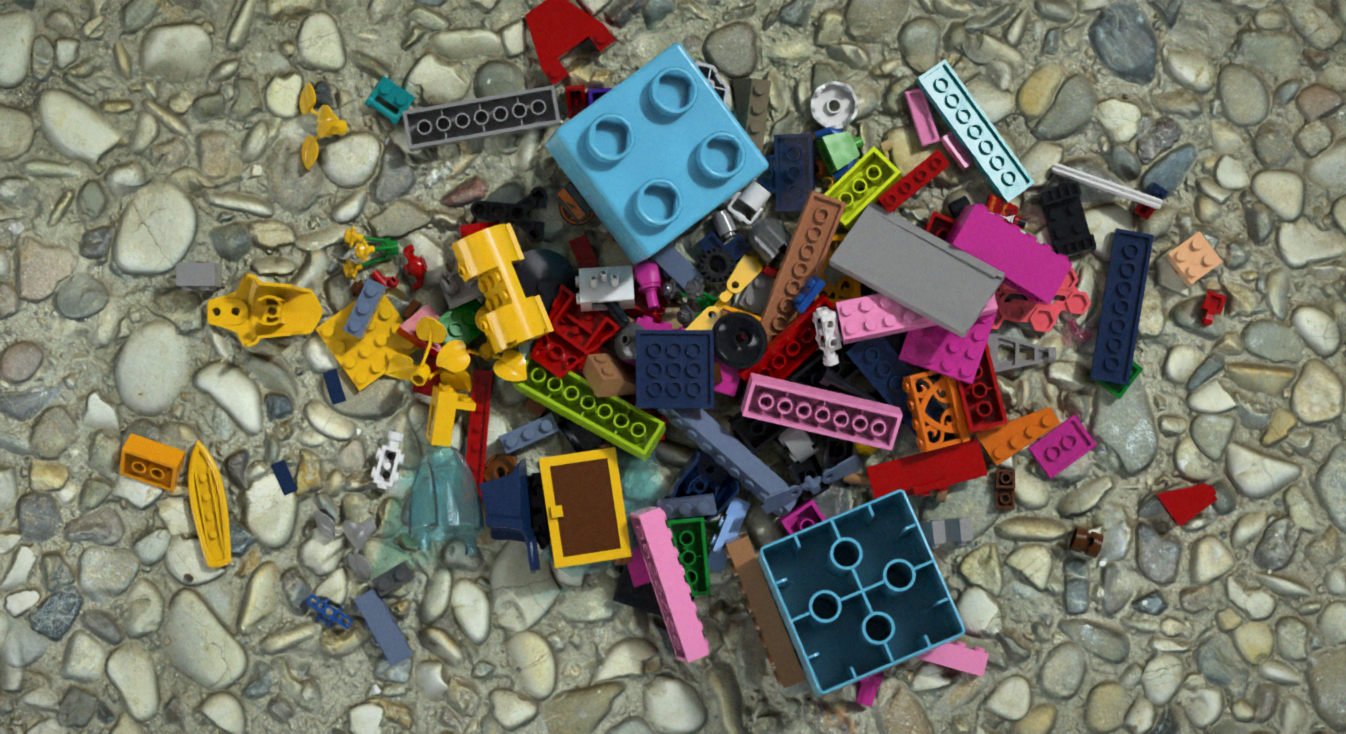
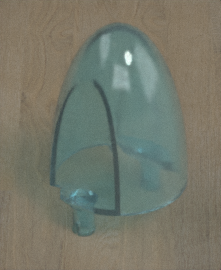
(445, 500)

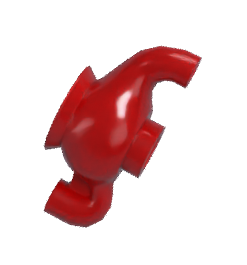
(416, 266)

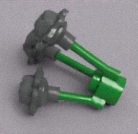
(693, 289)

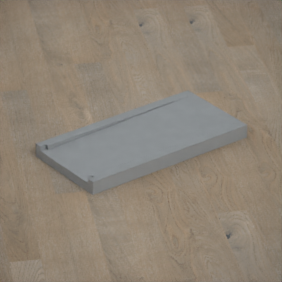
(917, 269)

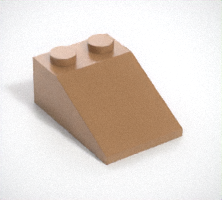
(609, 375)

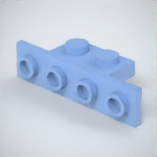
(728, 528)

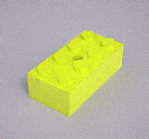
(873, 174)

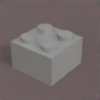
(199, 275)

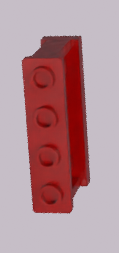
(913, 181)

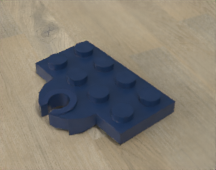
(791, 171)

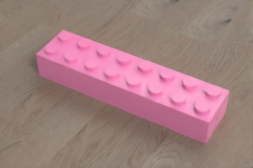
(881, 316)
(821, 411)
(669, 583)

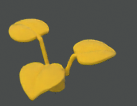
(327, 125)
(455, 357)
(403, 366)

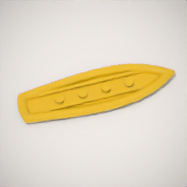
(209, 507)

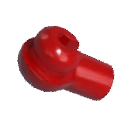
(390, 282)

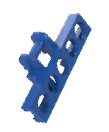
(323, 612)

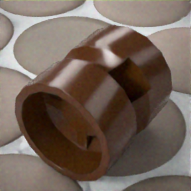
(1079, 540)

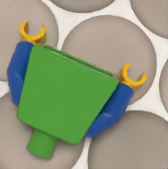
(837, 151)

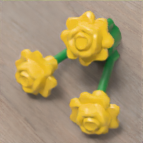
(362, 250)

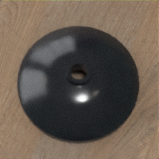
(731, 347)

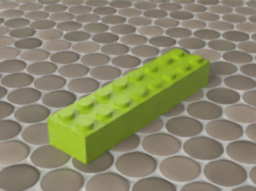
(604, 416)

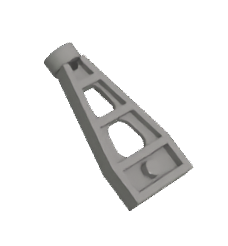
(996, 340)

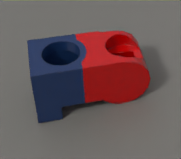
(1155, 191)

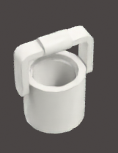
(753, 197)

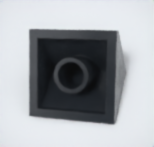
(835, 451)
(807, 468)

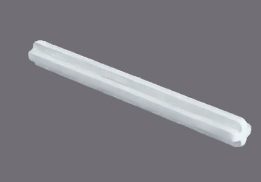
(1107, 186)

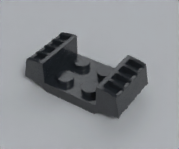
(1066, 219)

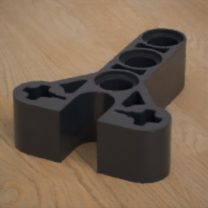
(526, 204)

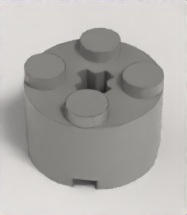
(799, 443)

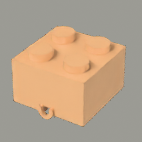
(1193, 259)

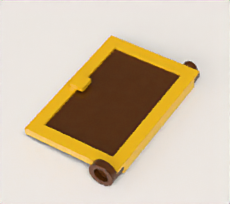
(585, 507)

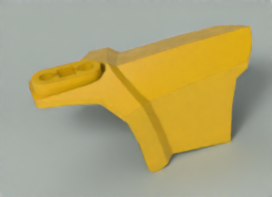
(266, 310)

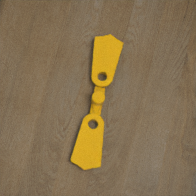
(743, 274)

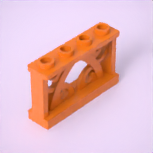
(917, 408)

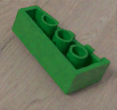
(690, 542)

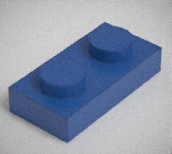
(808, 294)

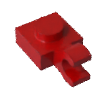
(1213, 304)

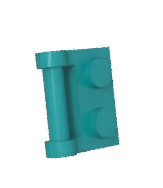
(392, 94)

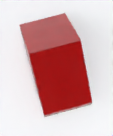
(575, 99)

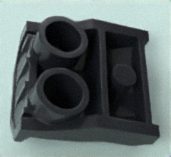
(579, 437)

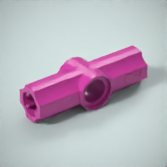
(868, 689)

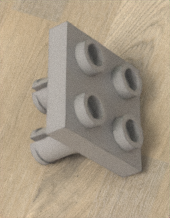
(456, 290)

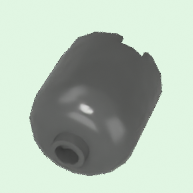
(769, 239)

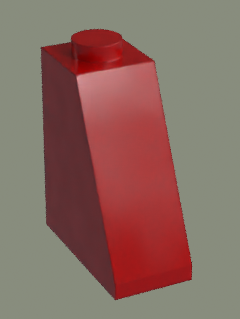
(1186, 501)

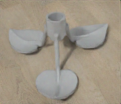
(356, 533)

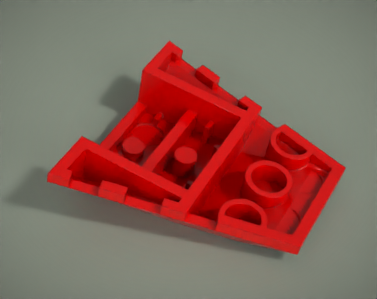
(573, 335)

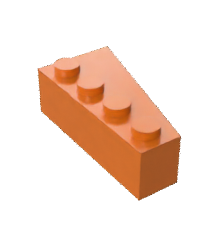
(1018, 433)

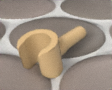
(885, 147)

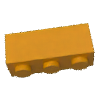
(151, 462)

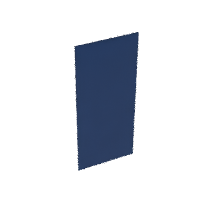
(334, 386)
(284, 477)

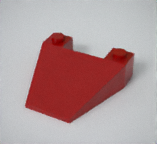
(559, 29)

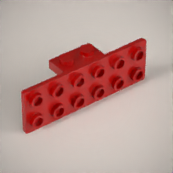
(928, 470)

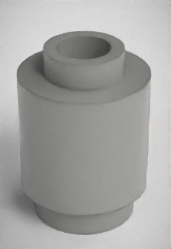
(724, 224)

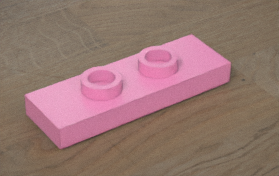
(922, 117)

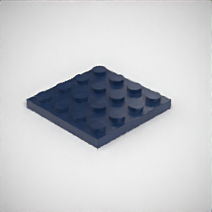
(674, 369)

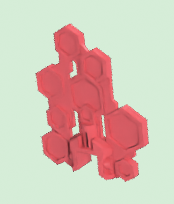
(1040, 315)

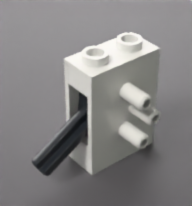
(606, 290)

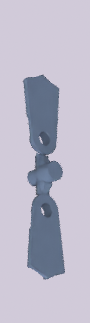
(783, 497)

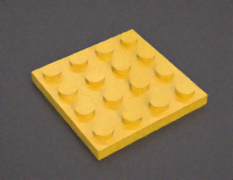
(368, 357)

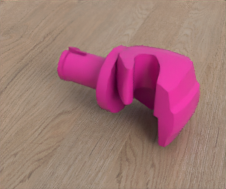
(650, 282)

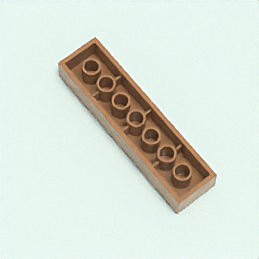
(766, 614)

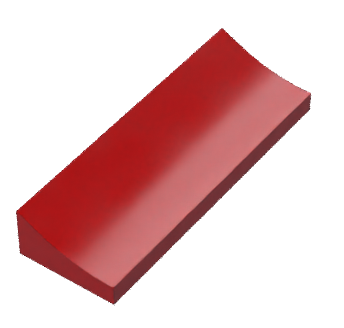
(790, 346)

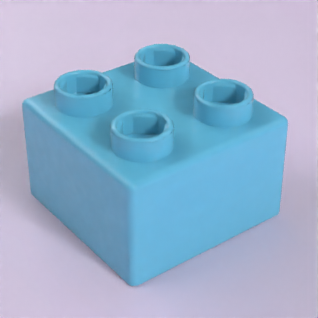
(656, 153)
(860, 593)

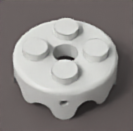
(836, 92)

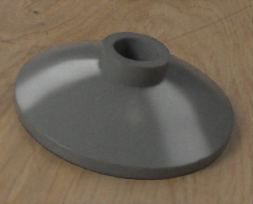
(624, 349)

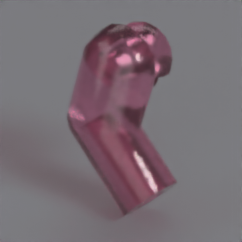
(1084, 336)

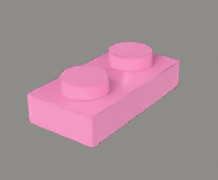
(956, 150)

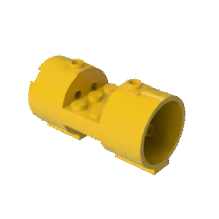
(490, 259)

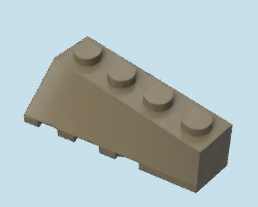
(752, 107)

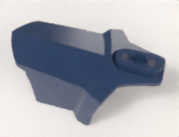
(509, 511)

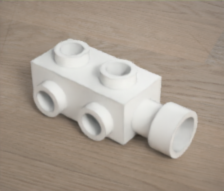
(829, 329)
(386, 464)

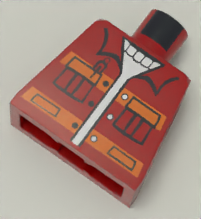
(1008, 211)

